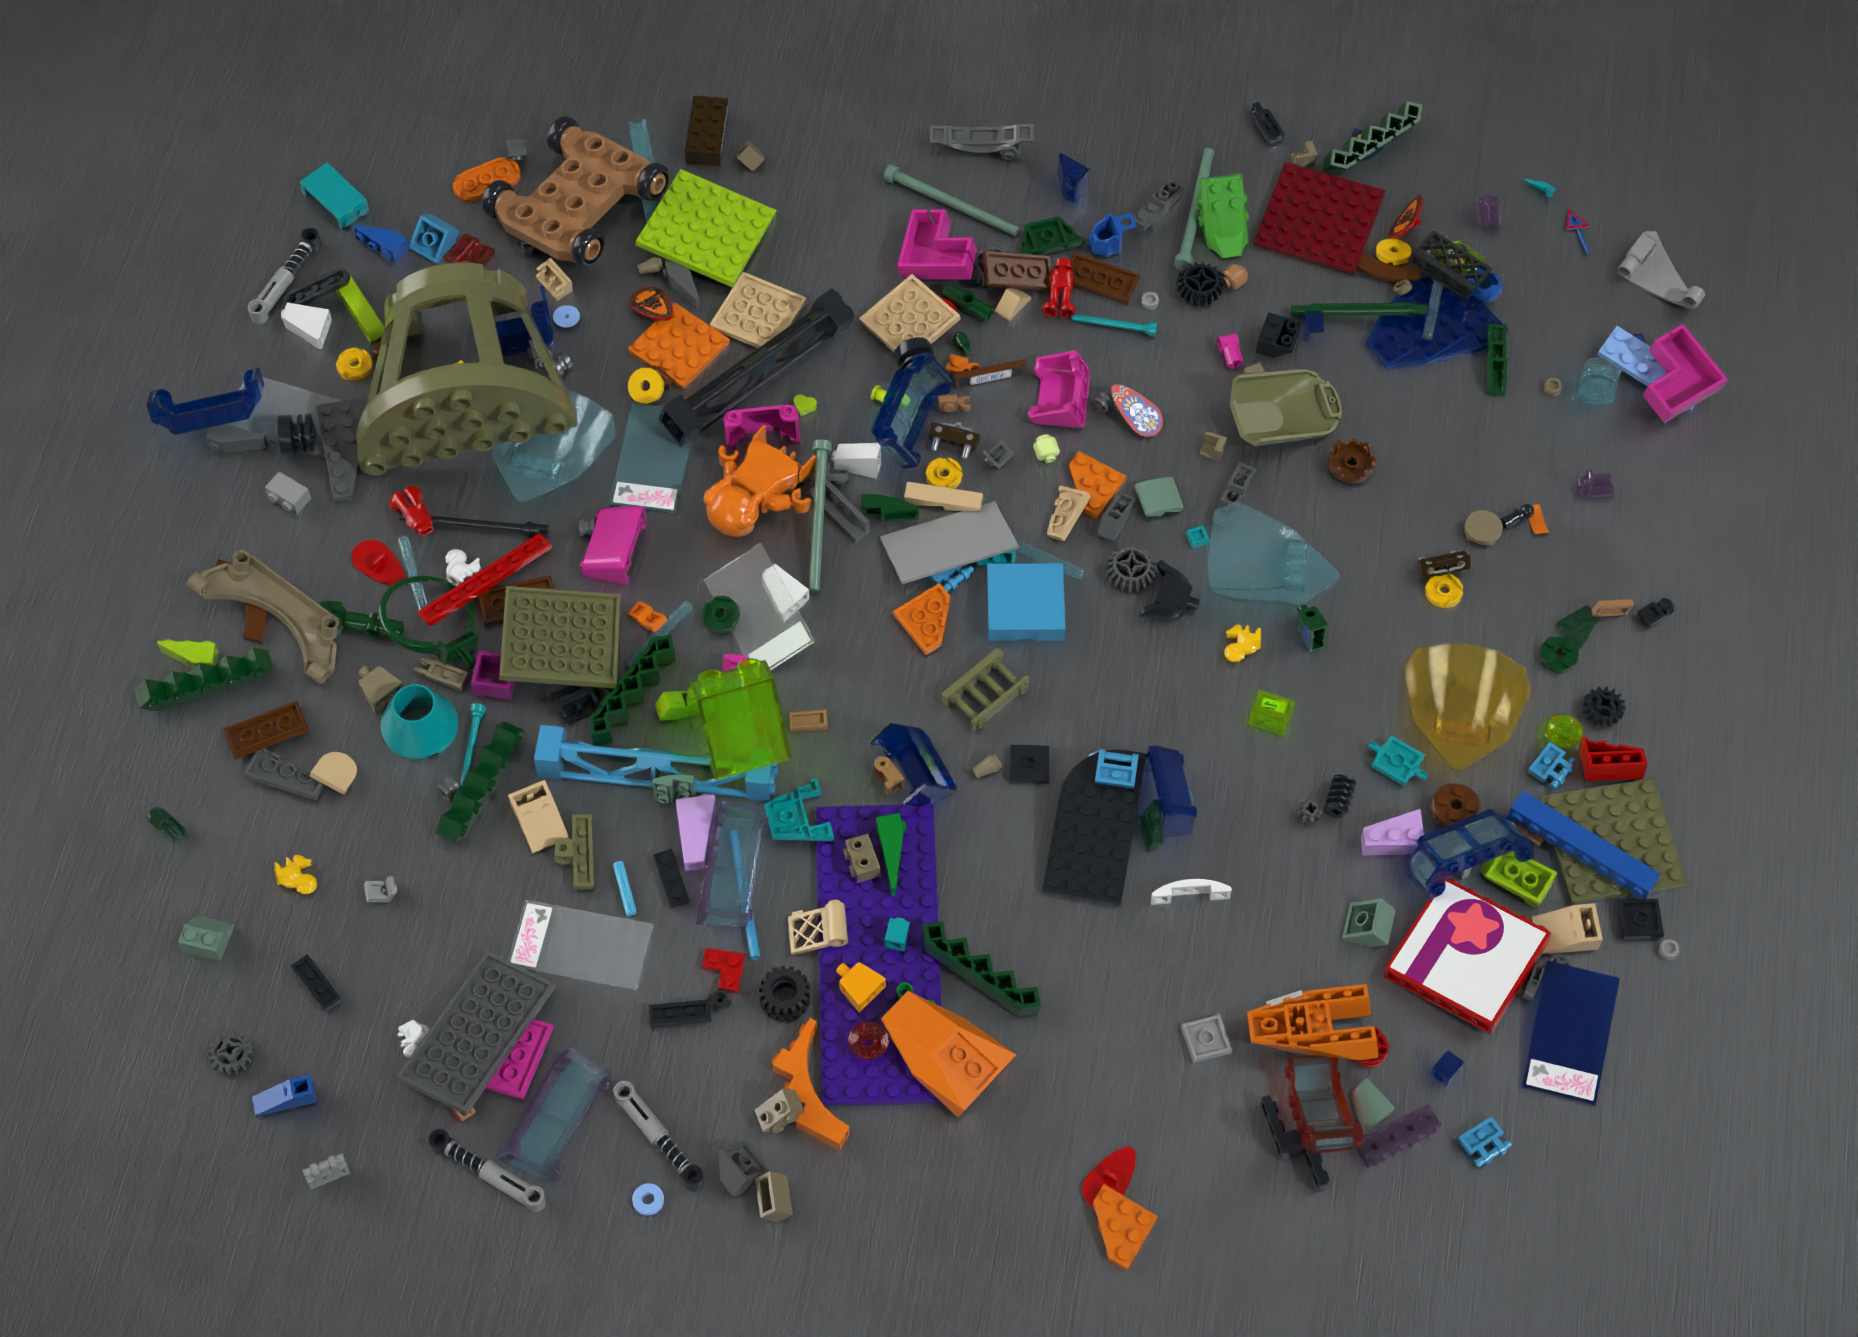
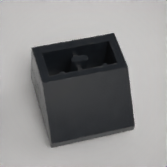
(1278, 336)

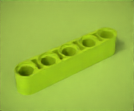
(361, 311)

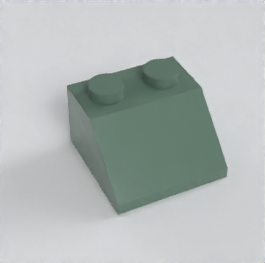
(1369, 922)
(205, 937)

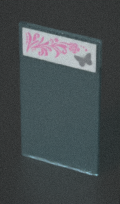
(649, 464)

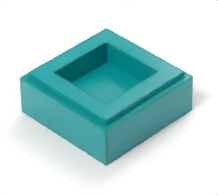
(1197, 536)

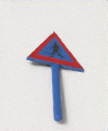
(1577, 223)

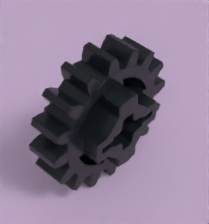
(1604, 706)

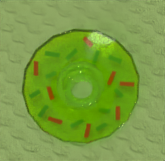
(1566, 724)

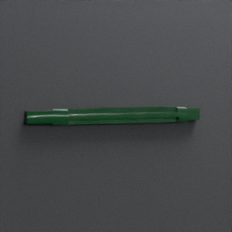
(1360, 309)

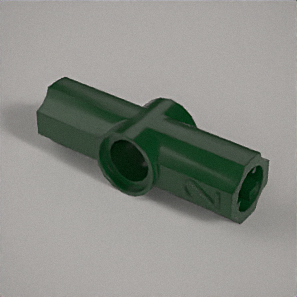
(960, 298)
(370, 624)

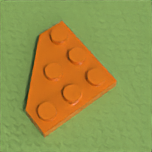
(1096, 479)
(925, 618)
(1121, 1225)

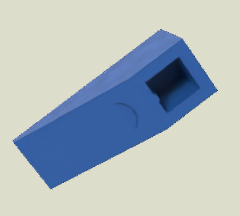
(385, 241)
(286, 1095)

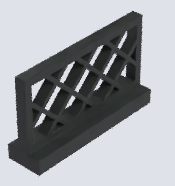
(1442, 272)

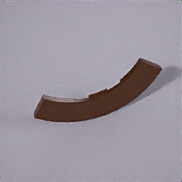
(1387, 272)
(256, 620)

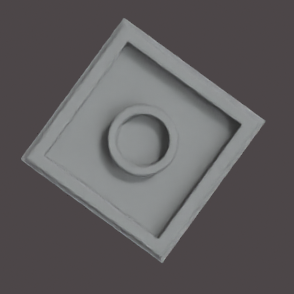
(1206, 1038)

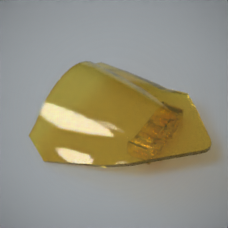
(1465, 699)

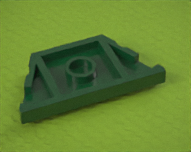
(1049, 237)

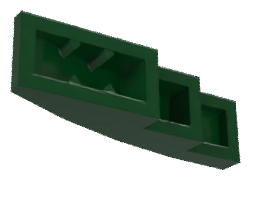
(1496, 359)

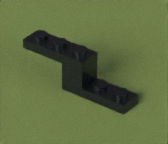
(1289, 1144)

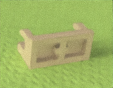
(554, 279)

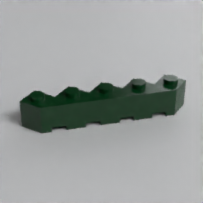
(1373, 139)
(204, 680)
(629, 688)
(481, 782)
(979, 971)

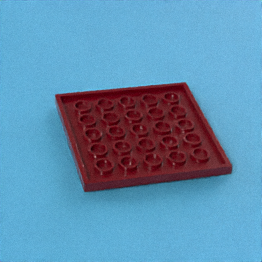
(1319, 218)

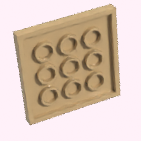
(757, 311)
(909, 313)

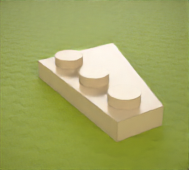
(1067, 511)

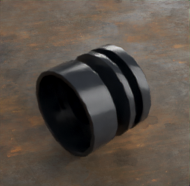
(910, 348)
(295, 434)

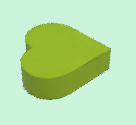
(804, 404)

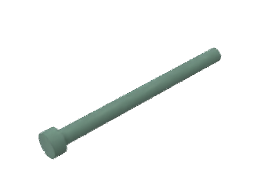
(893, 174)
(1184, 257)
(821, 449)

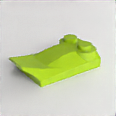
(1525, 879)

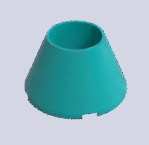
(422, 736)

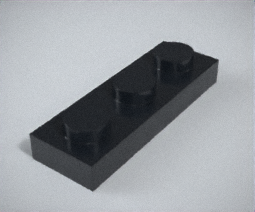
(671, 878)
(316, 983)
(679, 1013)

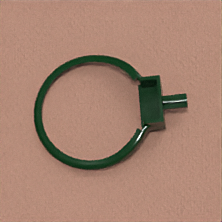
(447, 652)

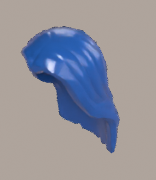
(1489, 289)

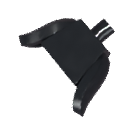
(1172, 595)

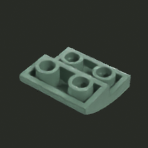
(1159, 496)
(672, 786)

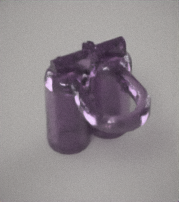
(1488, 211)
(1596, 485)

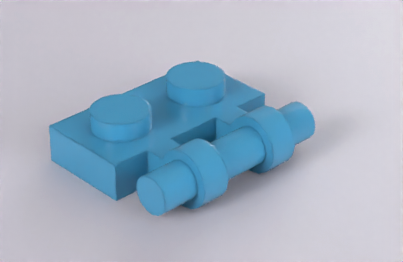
(951, 583)
(1547, 761)
(1481, 1136)

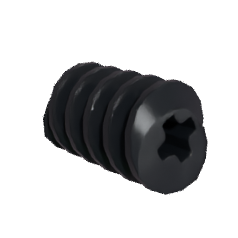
(1339, 796)

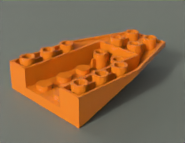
(945, 1050)

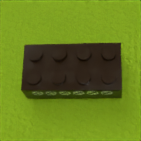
(706, 131)

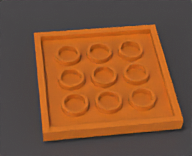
(679, 346)

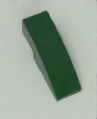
(888, 508)

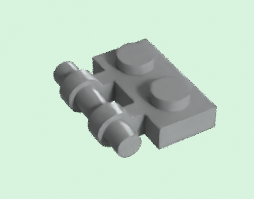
(326, 1171)

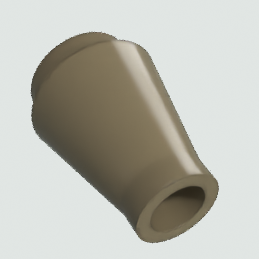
(651, 265)
(987, 766)

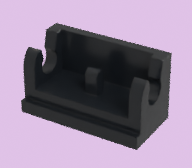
(577, 705)

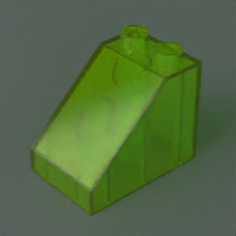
(738, 718)

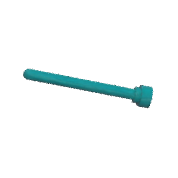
(1149, 328)
(477, 712)

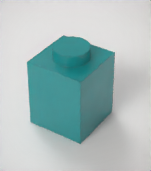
(897, 934)

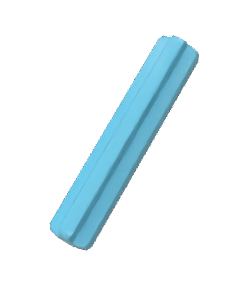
(624, 888)

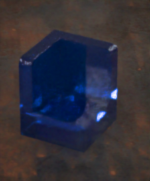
(1312, 324)
(1447, 1068)

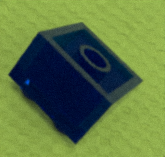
(1072, 178)

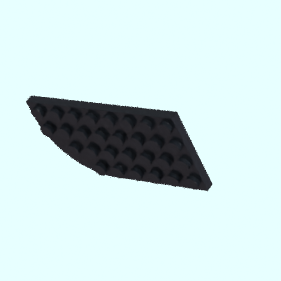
(1093, 834)

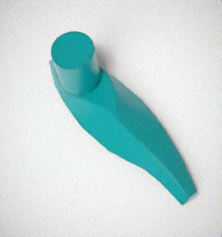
(1541, 186)

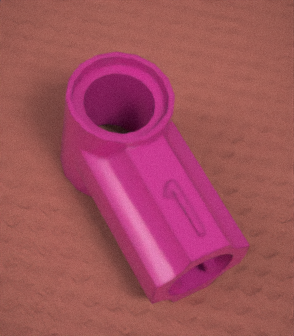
(1230, 347)

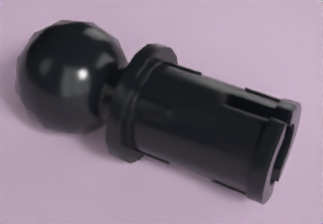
(1526, 511)

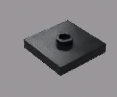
(1029, 763)
(1640, 919)

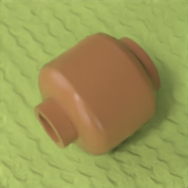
(1234, 276)

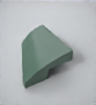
(1370, 1105)

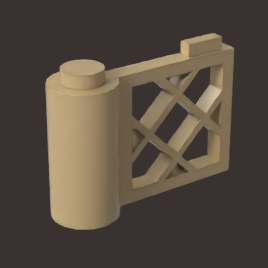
(833, 927)

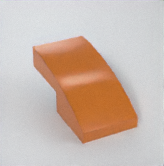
(646, 617)

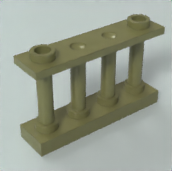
(980, 672)

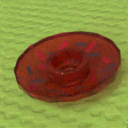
(866, 1032)

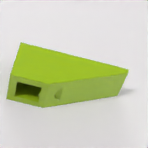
(190, 652)
(672, 705)

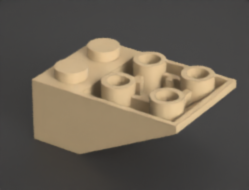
(538, 816)
(1571, 929)

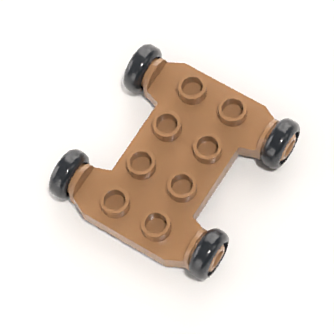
(575, 195)

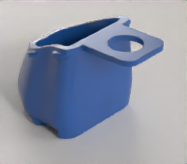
(1107, 235)

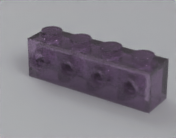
(1398, 1135)

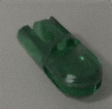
(166, 824)

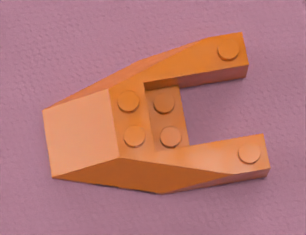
(1305, 1024)

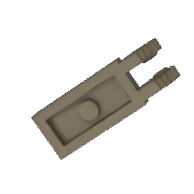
(442, 674)

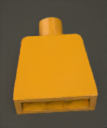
(860, 984)

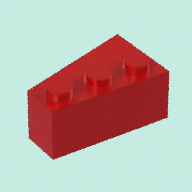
(1611, 762)

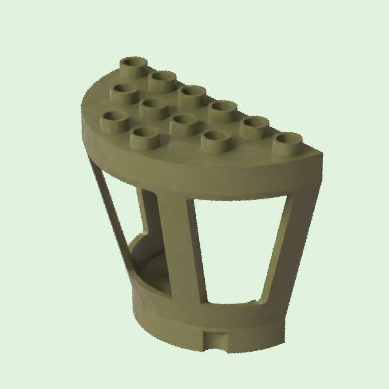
(462, 403)

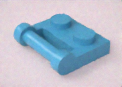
(1116, 774)

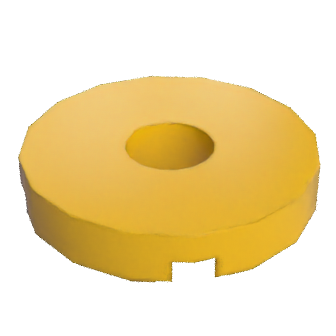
(1393, 251)
(357, 372)
(636, 381)
(948, 465)
(1440, 599)

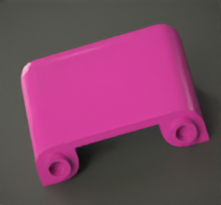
(1062, 390)
(751, 420)
(613, 543)

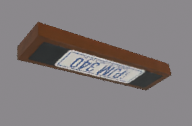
(990, 374)

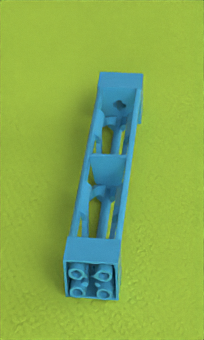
(554, 749)

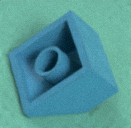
(433, 237)

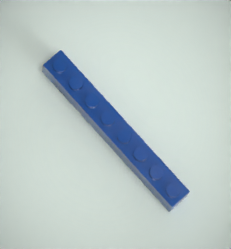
(1584, 845)

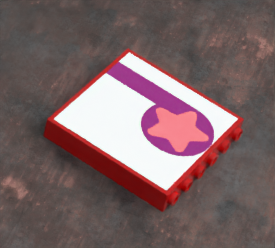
(1467, 955)

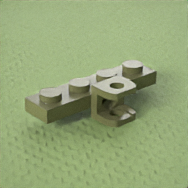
(578, 851)

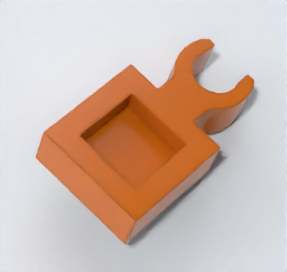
(959, 364)

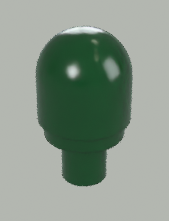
(962, 342)

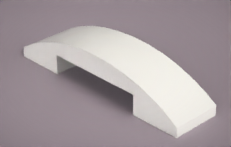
(1190, 886)

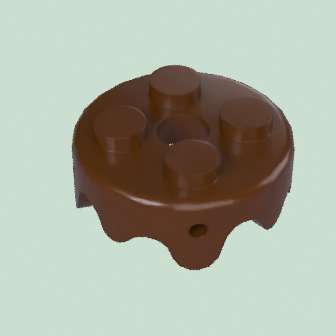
(1356, 451)
(1446, 795)

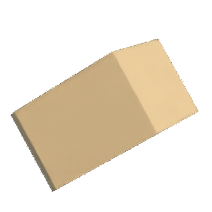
(1011, 303)

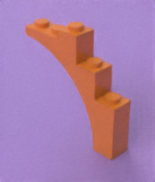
(815, 1119)

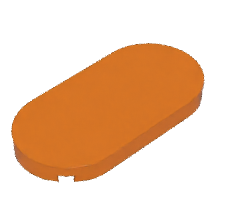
(472, 183)

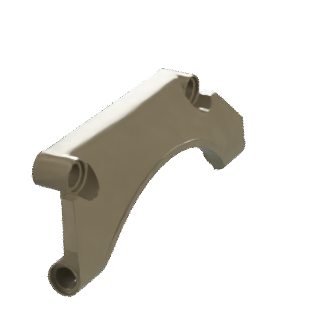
(258, 585)

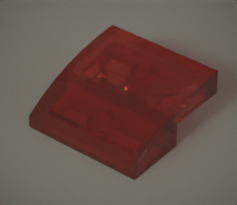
(469, 250)

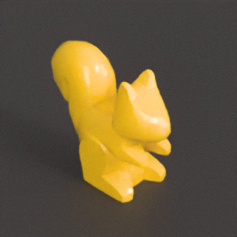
(1246, 643)
(291, 875)

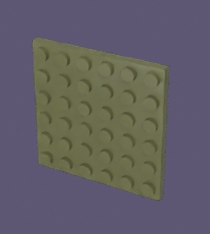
(560, 637)
(1631, 820)

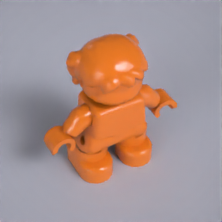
(756, 486)

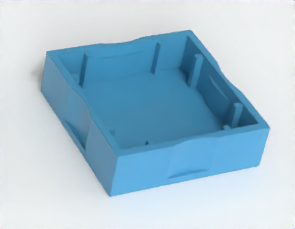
(1025, 602)

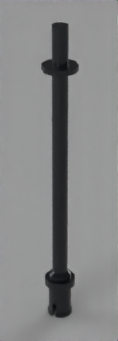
(528, 528)

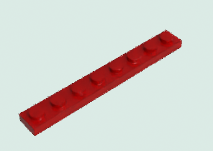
(484, 580)

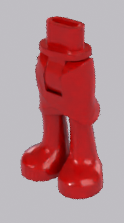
(1061, 282)
(416, 516)

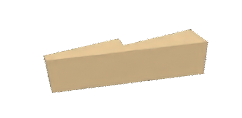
(949, 498)

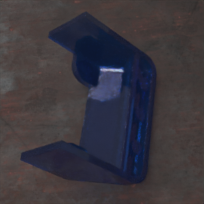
(514, 335)
(919, 761)
(1171, 790)

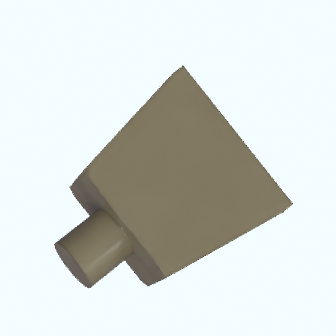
(378, 686)

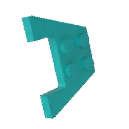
(788, 817)

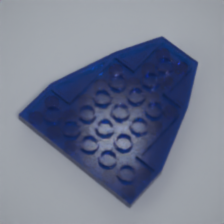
(1457, 330)

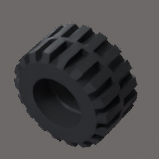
(780, 979)

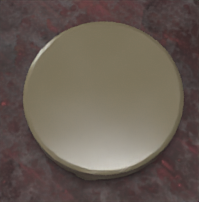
(1483, 527)

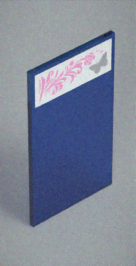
(1571, 1033)

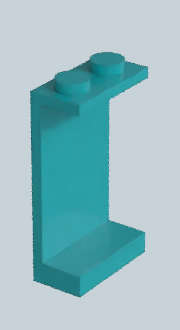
(335, 194)

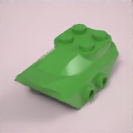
(1223, 214)

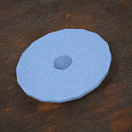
(566, 316)

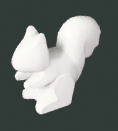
(457, 569)
(414, 1034)

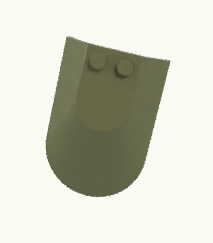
(1284, 406)

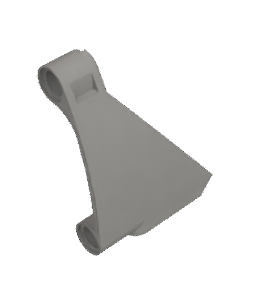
(1653, 271)

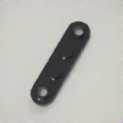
(318, 288)

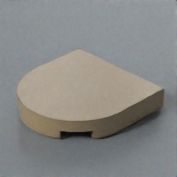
(335, 771)

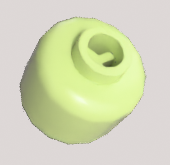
(1046, 448)

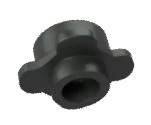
(719, 994)

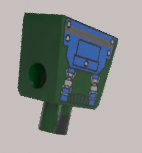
(1312, 628)

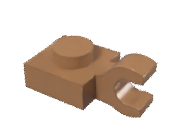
(950, 403)

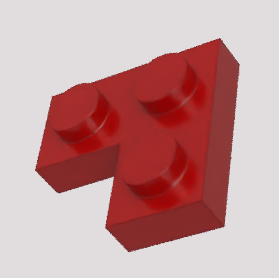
(730, 966)

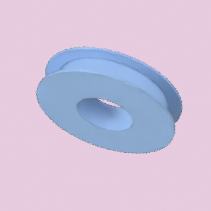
(648, 1209)

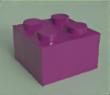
(486, 677)

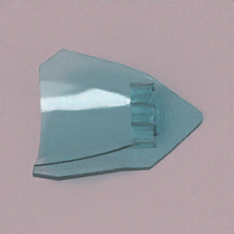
(555, 460)
(1263, 560)

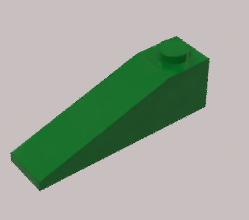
(890, 834)

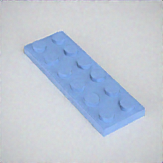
(1632, 357)

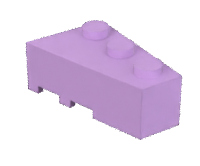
(1393, 835)

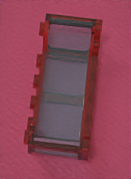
(1321, 1106)

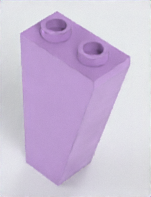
(695, 826)

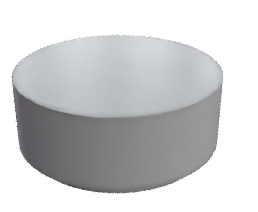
(1150, 300)
(1668, 949)

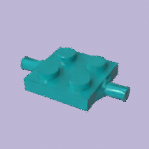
(1398, 760)

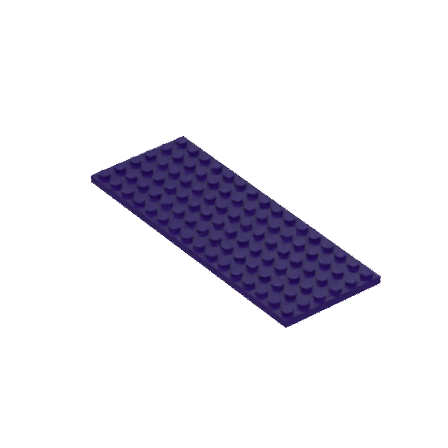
(868, 908)

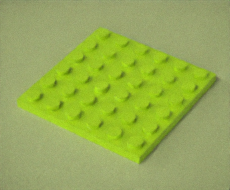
(706, 228)

